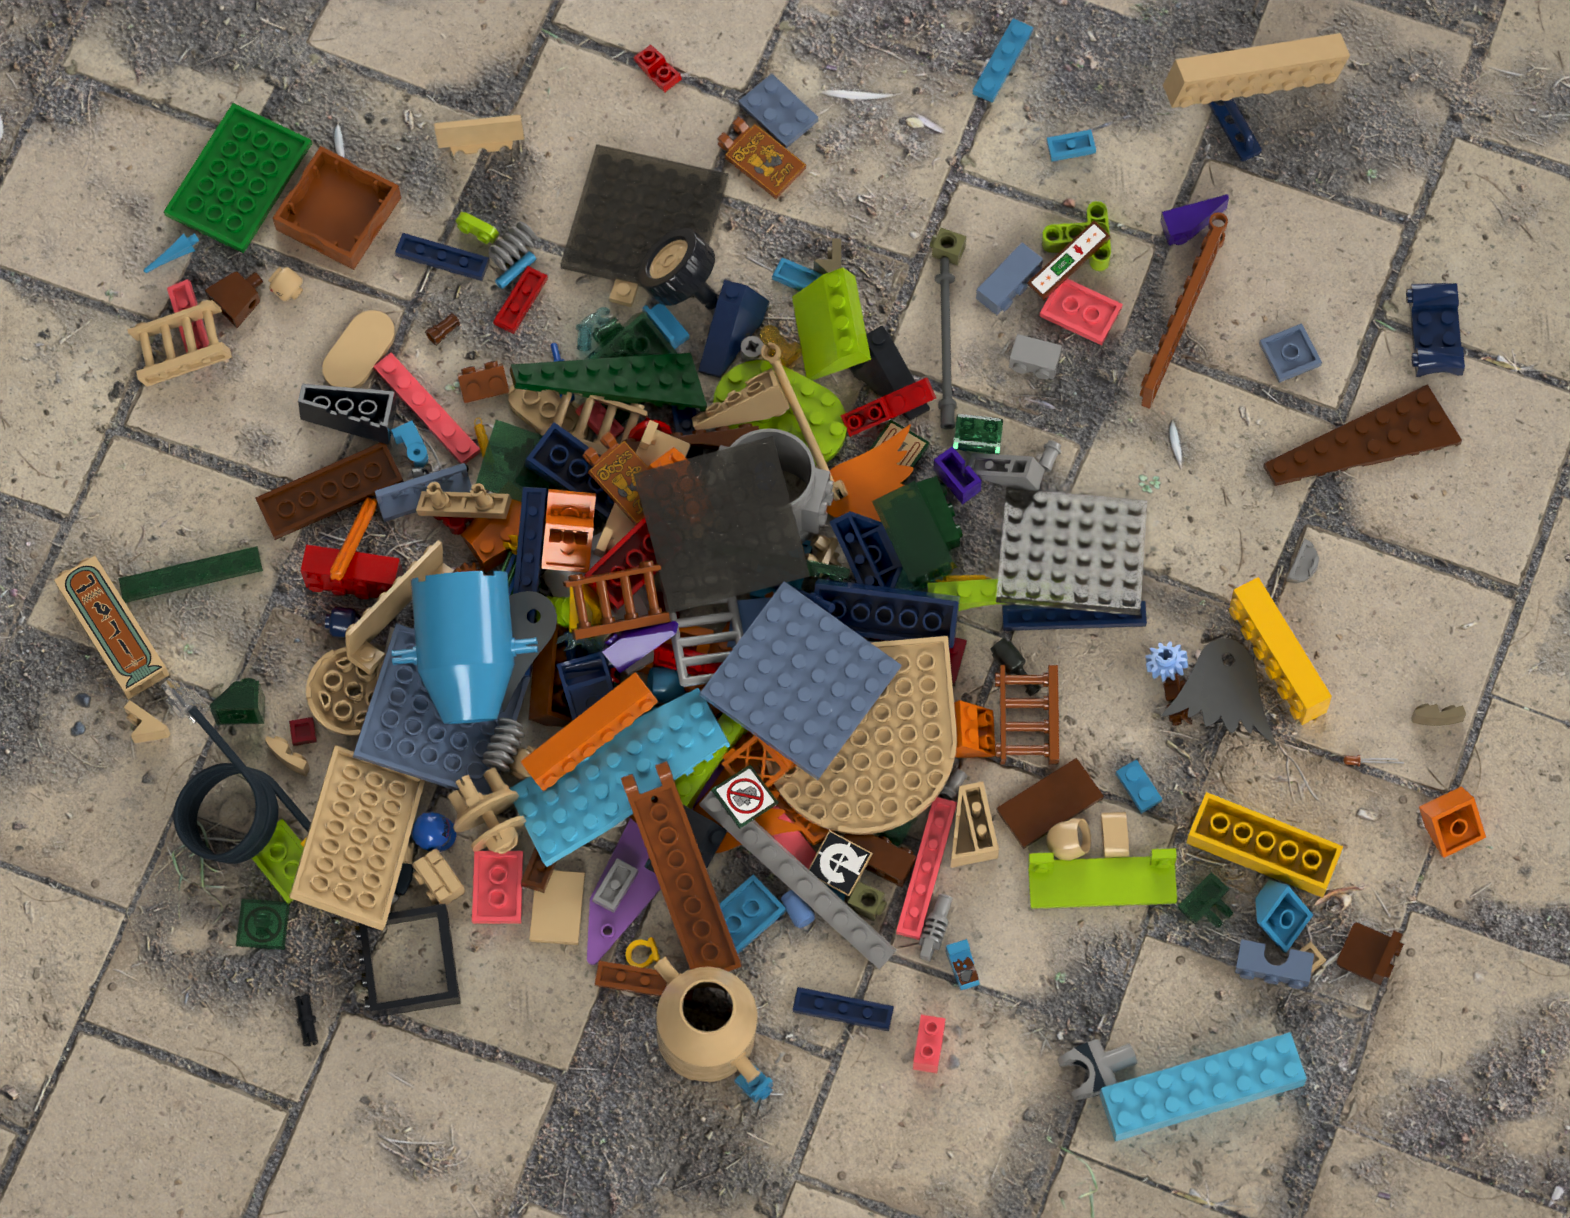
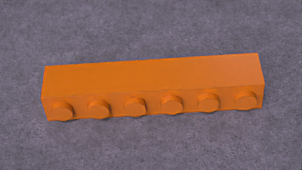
(589, 731)

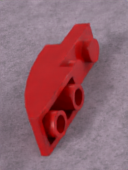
(888, 406)

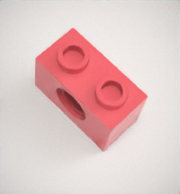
(929, 1043)

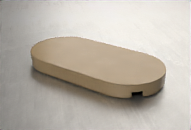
(359, 349)
(540, 408)

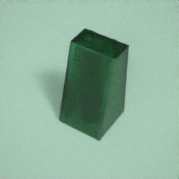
(915, 534)

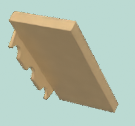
(479, 133)

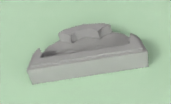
(1304, 564)

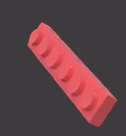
(426, 409)
(926, 868)

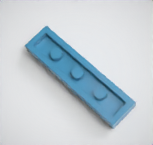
(1002, 60)

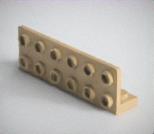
(651, 447)
(387, 607)

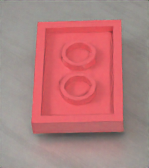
(1081, 311)
(497, 887)

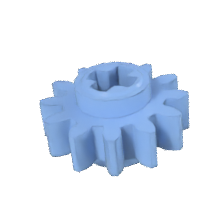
(1166, 661)

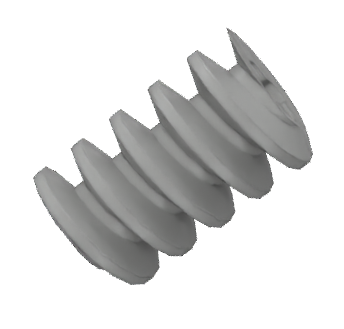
(512, 244)
(502, 744)

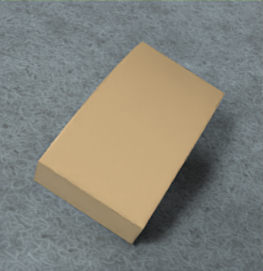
(281, 750)

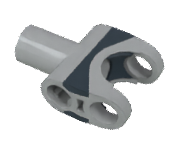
(1098, 1065)

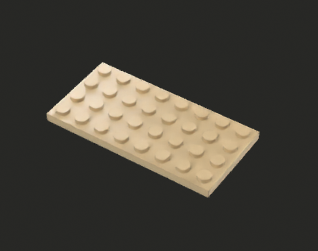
(357, 839)

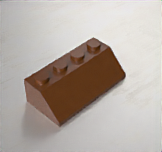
(547, 695)

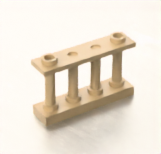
(194, 358)
(635, 411)

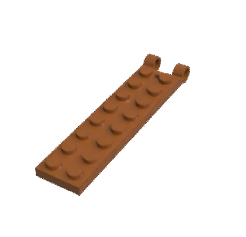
(1184, 308)
(682, 873)

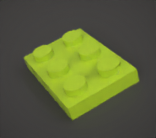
(281, 859)

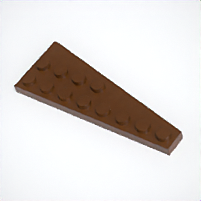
(1391, 431)

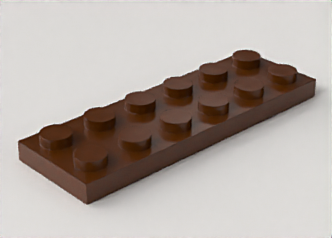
(328, 490)

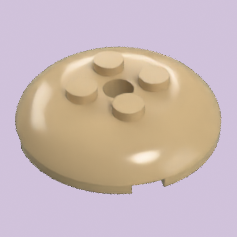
(329, 692)

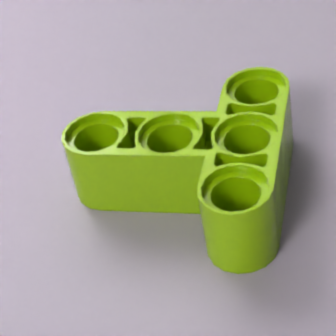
(1064, 232)

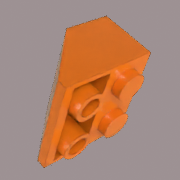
(974, 731)

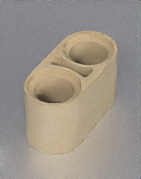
(1114, 834)

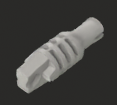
(935, 927)

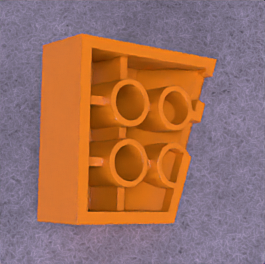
(487, 536)

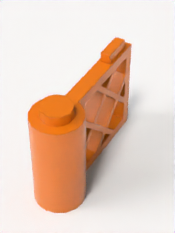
(784, 763)

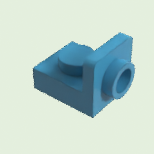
(758, 1088)

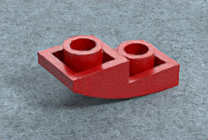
(657, 69)

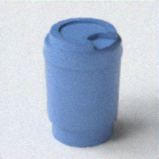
(797, 909)

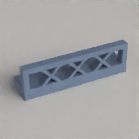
(404, 497)

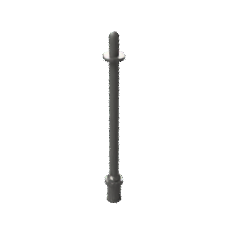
(946, 404)

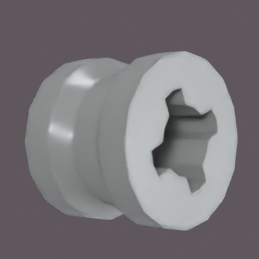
(751, 354)

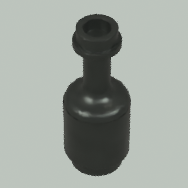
(1007, 654)

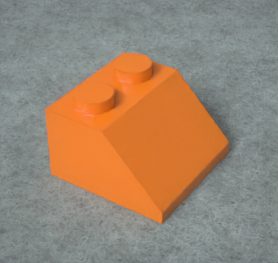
(1453, 821)

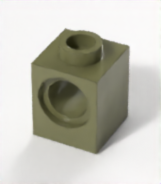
(948, 237)
(862, 892)

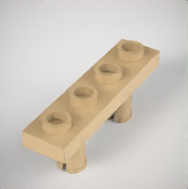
(463, 504)

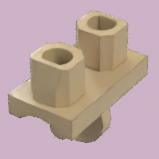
(826, 550)

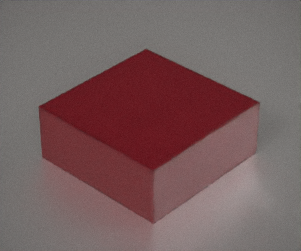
(303, 731)

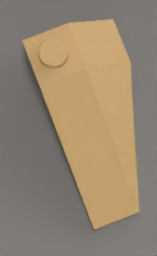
(756, 402)

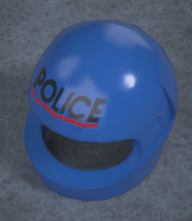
(432, 831)

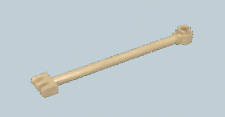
(799, 415)

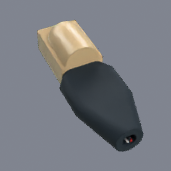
(405, 875)

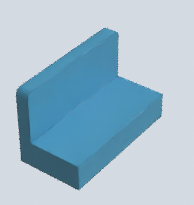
(667, 324)

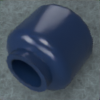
(340, 620)

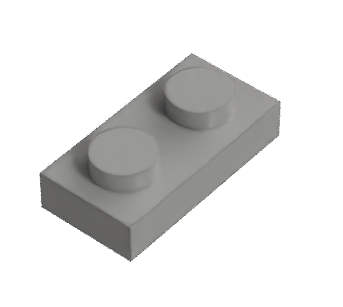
(615, 885)

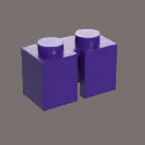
(949, 468)

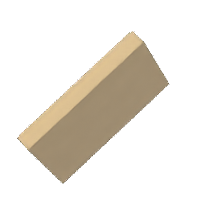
(558, 910)

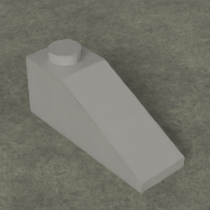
(1008, 470)

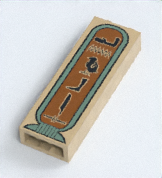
(111, 627)

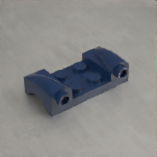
(1435, 329)
(585, 681)

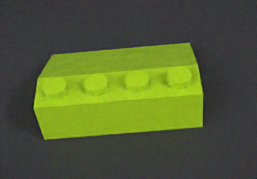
(831, 324)

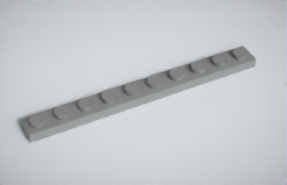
(804, 884)

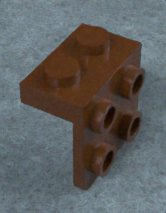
(1369, 953)

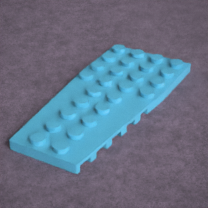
(593, 796)

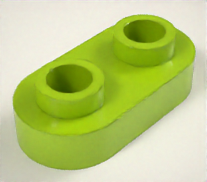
(469, 224)

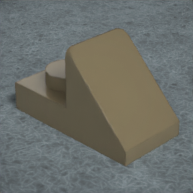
(833, 259)

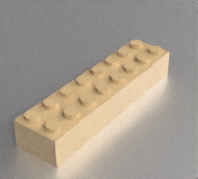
(1256, 70)

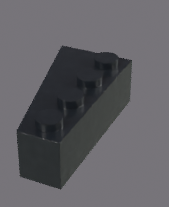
(349, 410)

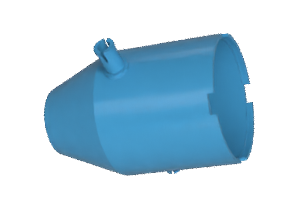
(464, 643)

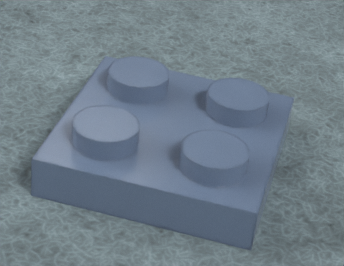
(1290, 353)

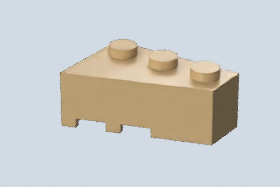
(974, 829)

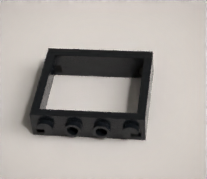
(418, 1003)

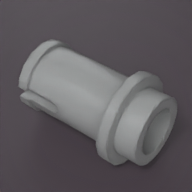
(1049, 455)
(952, 785)

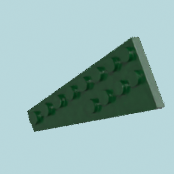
(632, 379)

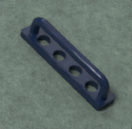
(1246, 149)

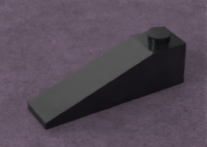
(886, 369)

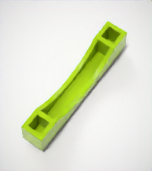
(971, 592)
(692, 785)

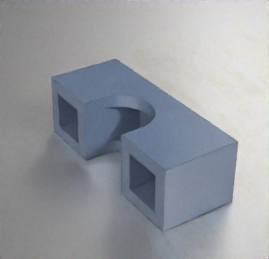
(1294, 971)

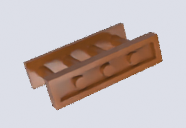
(631, 618)
(1049, 726)

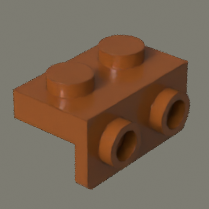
(483, 382)

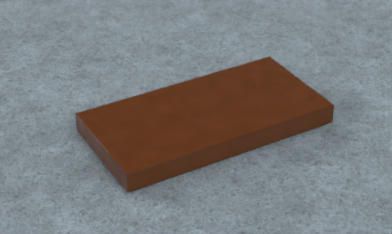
(1049, 802)

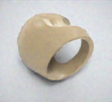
(1063, 839)

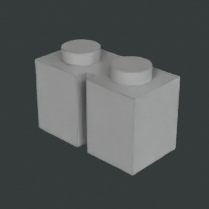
(1035, 356)

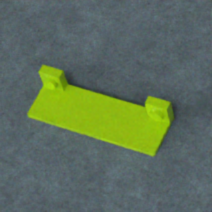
(1102, 880)

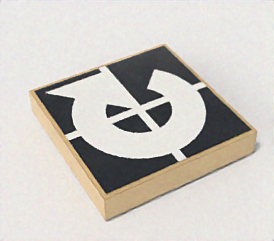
(840, 863)

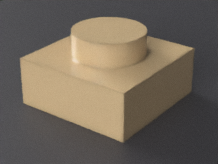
(623, 293)

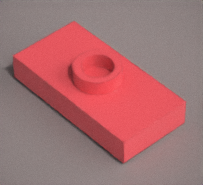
(596, 419)

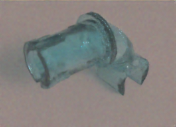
(587, 326)
(590, 644)

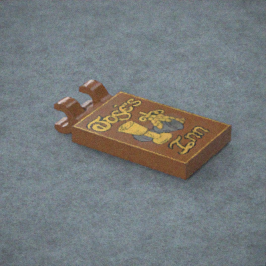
(761, 158)
(615, 475)

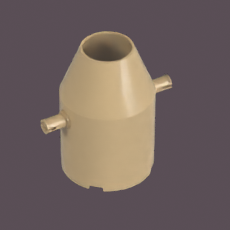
(699, 1053)

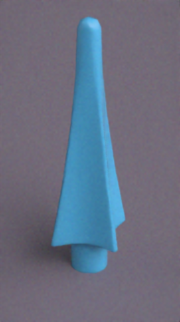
(180, 248)

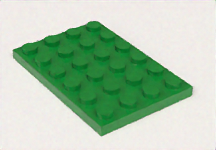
(238, 177)

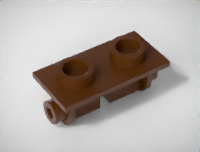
(1172, 689)

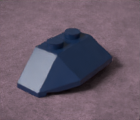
(867, 550)

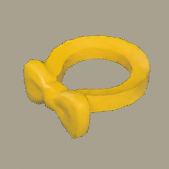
(650, 943)

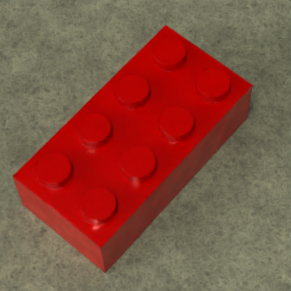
(626, 554)
(365, 577)

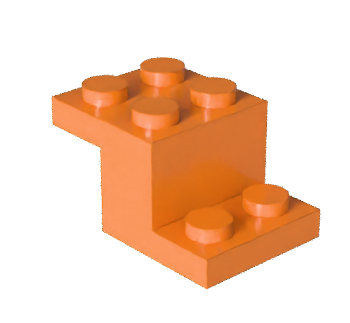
(568, 531)

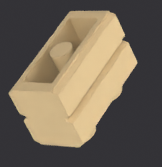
(438, 878)

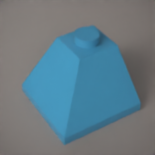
(1281, 913)

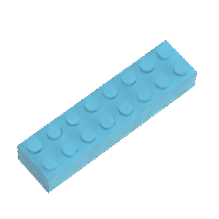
(1202, 1086)

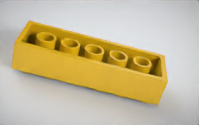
(1279, 651)
(1264, 844)

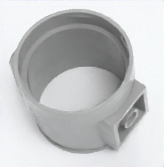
(798, 460)

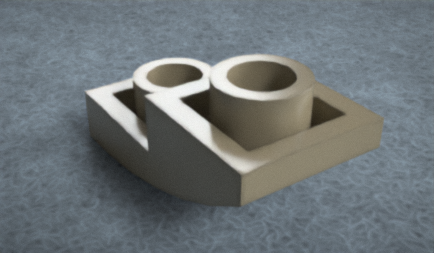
(1431, 715)

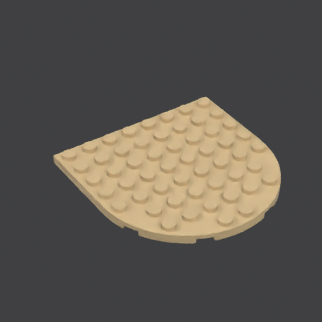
(894, 756)

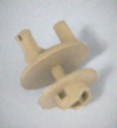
(476, 809)

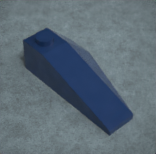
(735, 318)

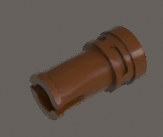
(439, 331)

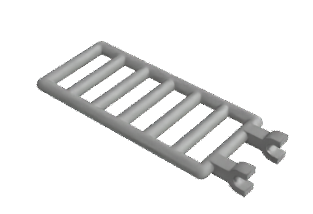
(678, 642)

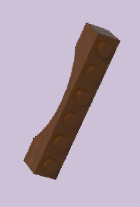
(707, 440)

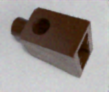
(236, 296)

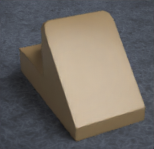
(148, 726)

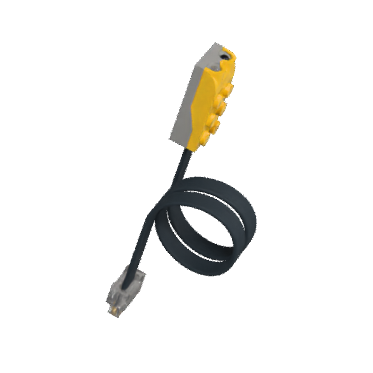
(191, 705)

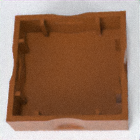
(337, 208)

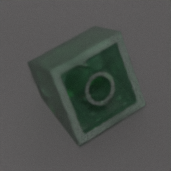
(240, 704)

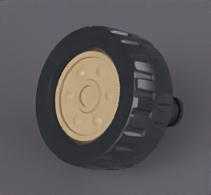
(678, 269)

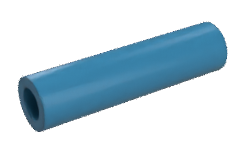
(516, 269)

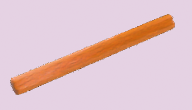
(353, 539)

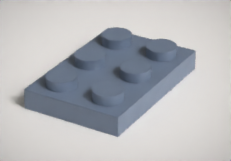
(778, 111)

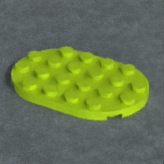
(818, 404)

